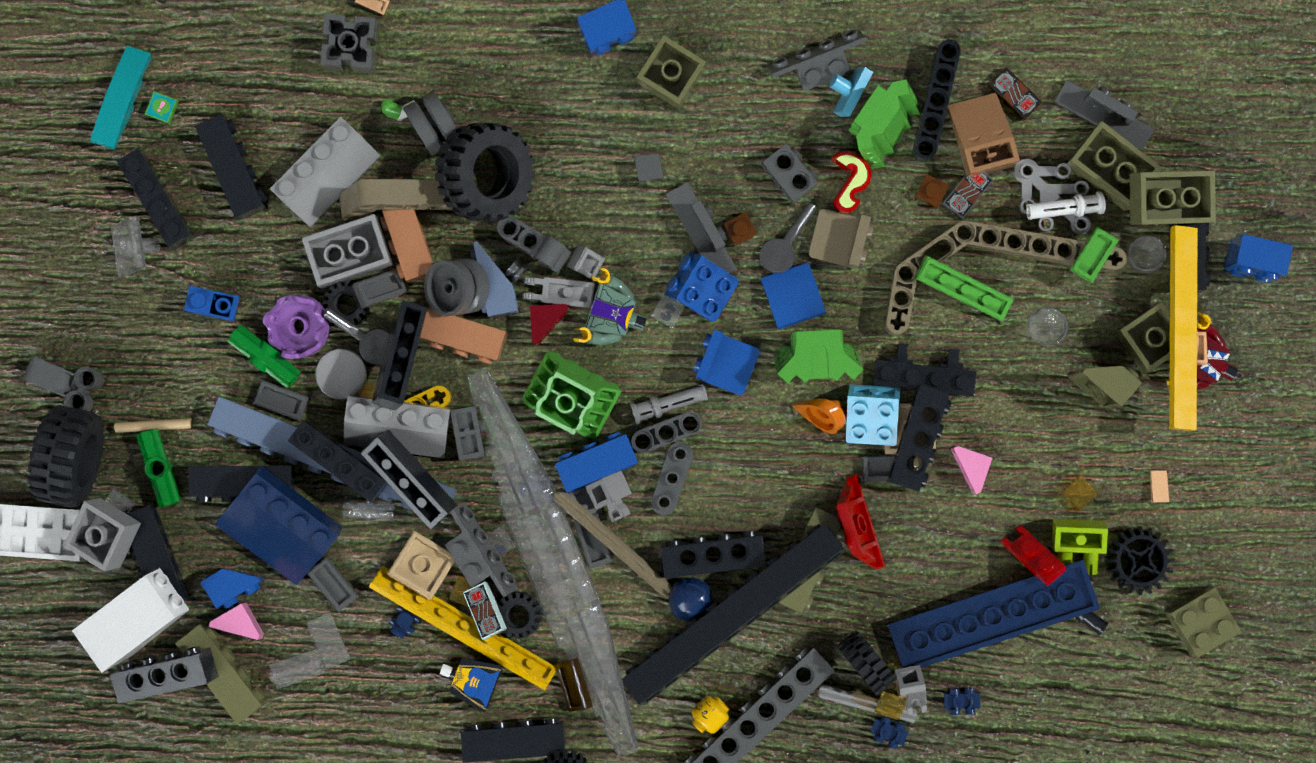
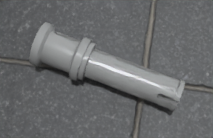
(657, 406)

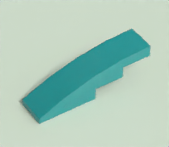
(119, 98)

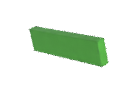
(963, 288)

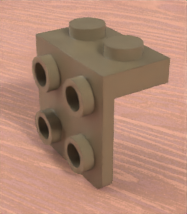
(840, 238)

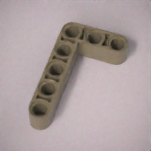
(390, 194)

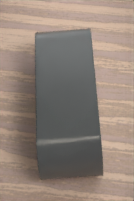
(675, 423)

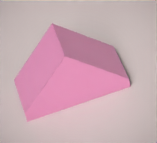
(973, 467)
(239, 621)

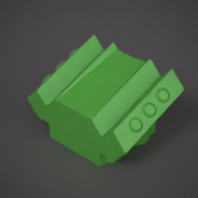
(884, 121)
(817, 356)
(570, 396)

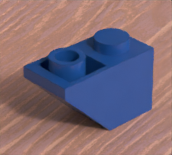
(211, 303)
(228, 585)

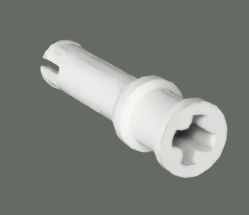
(1078, 208)

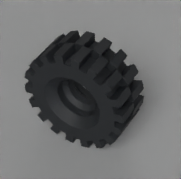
(866, 662)

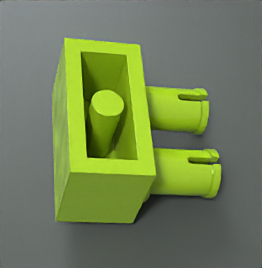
(1080, 537)

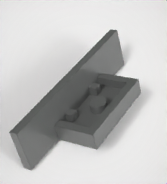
(819, 63)
(1099, 106)
(699, 226)
(476, 555)

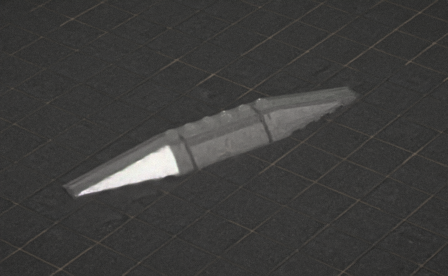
(553, 561)

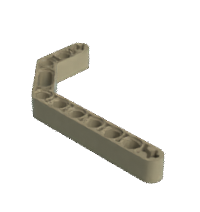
(975, 241)

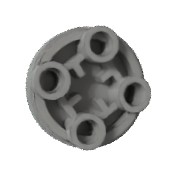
(341, 374)

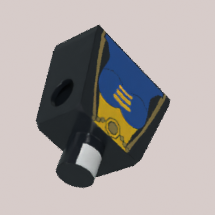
(473, 680)

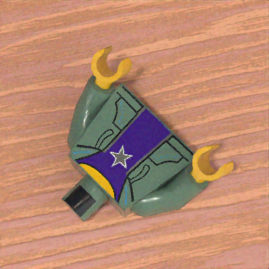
(611, 312)

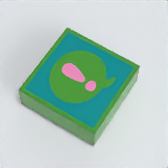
(161, 107)

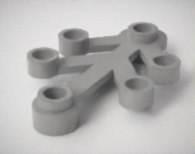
(1049, 192)

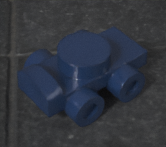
(402, 624)
(957, 701)
(884, 730)

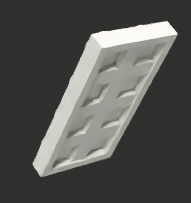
(36, 532)

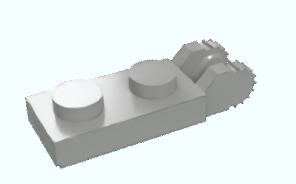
(561, 292)

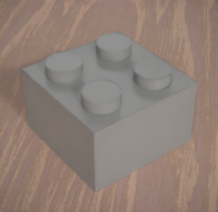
(102, 534)

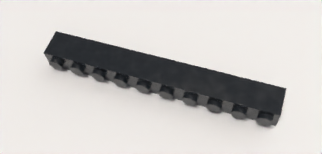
(733, 614)

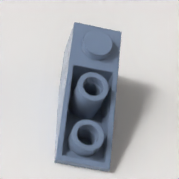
(502, 294)

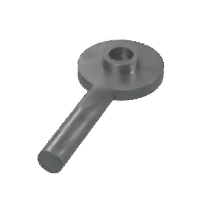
(779, 254)
(371, 344)

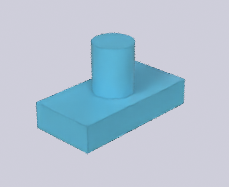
(850, 90)

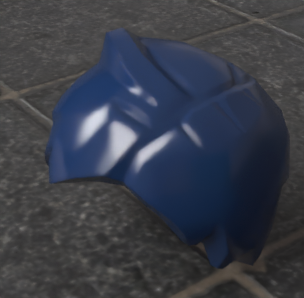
(689, 598)

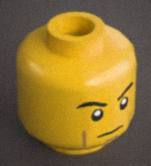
(710, 714)

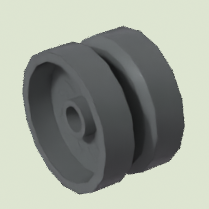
(431, 123)
(456, 286)

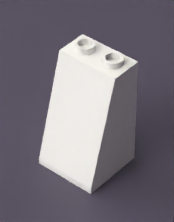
(130, 620)

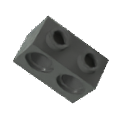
(784, 177)

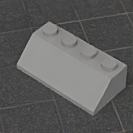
(325, 172)
(417, 426)

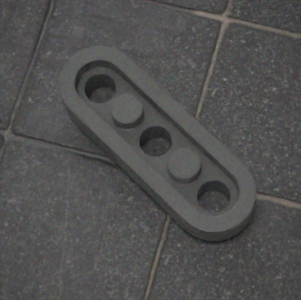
(672, 490)

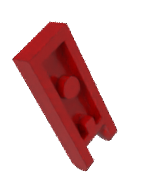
(1034, 556)

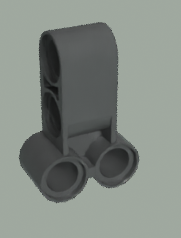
(546, 250)
(63, 381)

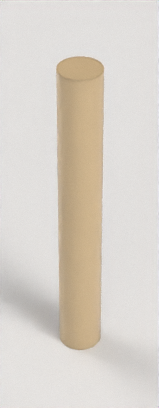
(150, 425)

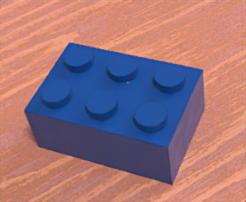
(596, 462)

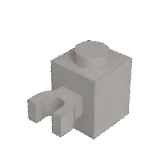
(610, 492)
(911, 686)

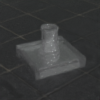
(130, 246)

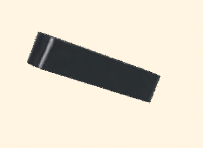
(939, 89)

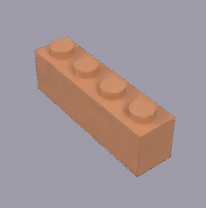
(407, 242)
(463, 336)

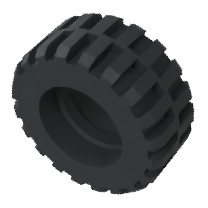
(457, 167)
(65, 456)

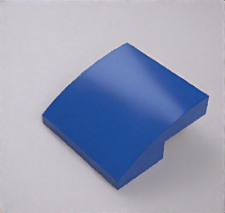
(793, 296)

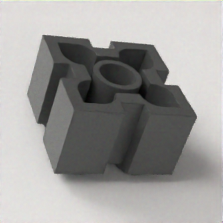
(339, 32)

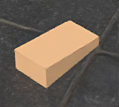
(377, 6)
(1202, 358)
(1159, 486)

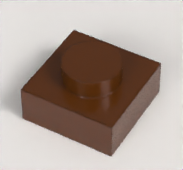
(931, 191)
(740, 229)

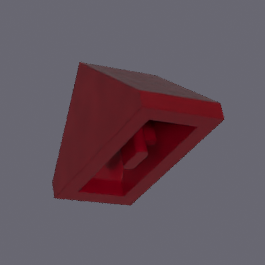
(544, 320)

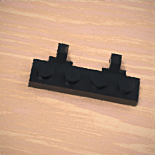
(906, 375)

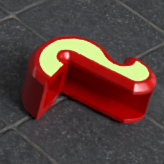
(855, 184)

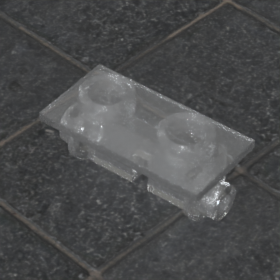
(296, 669)

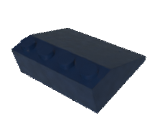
(279, 525)

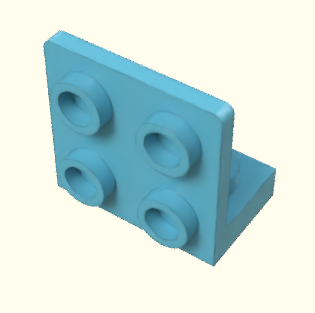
(872, 415)

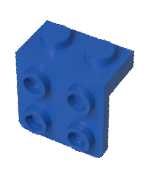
(701, 286)
(726, 363)

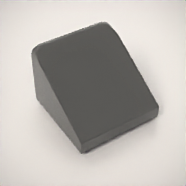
(648, 168)

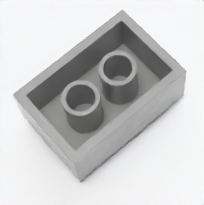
(347, 251)

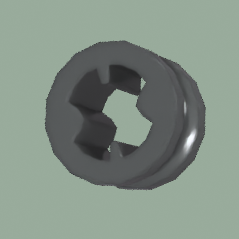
(516, 270)

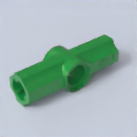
(264, 356)
(152, 452)

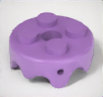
(282, 331)

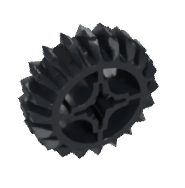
(1145, 551)

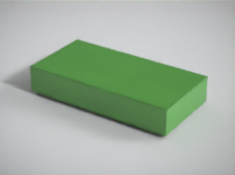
(1094, 255)

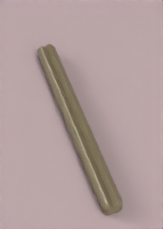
(612, 542)

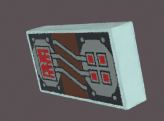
(484, 610)

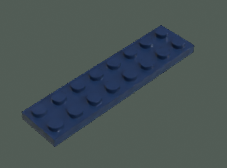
(992, 617)

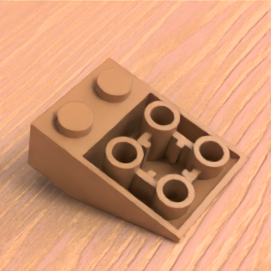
(983, 135)

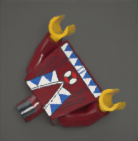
(1217, 356)

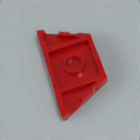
(857, 524)

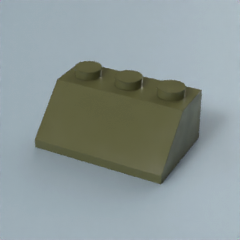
(1107, 385)

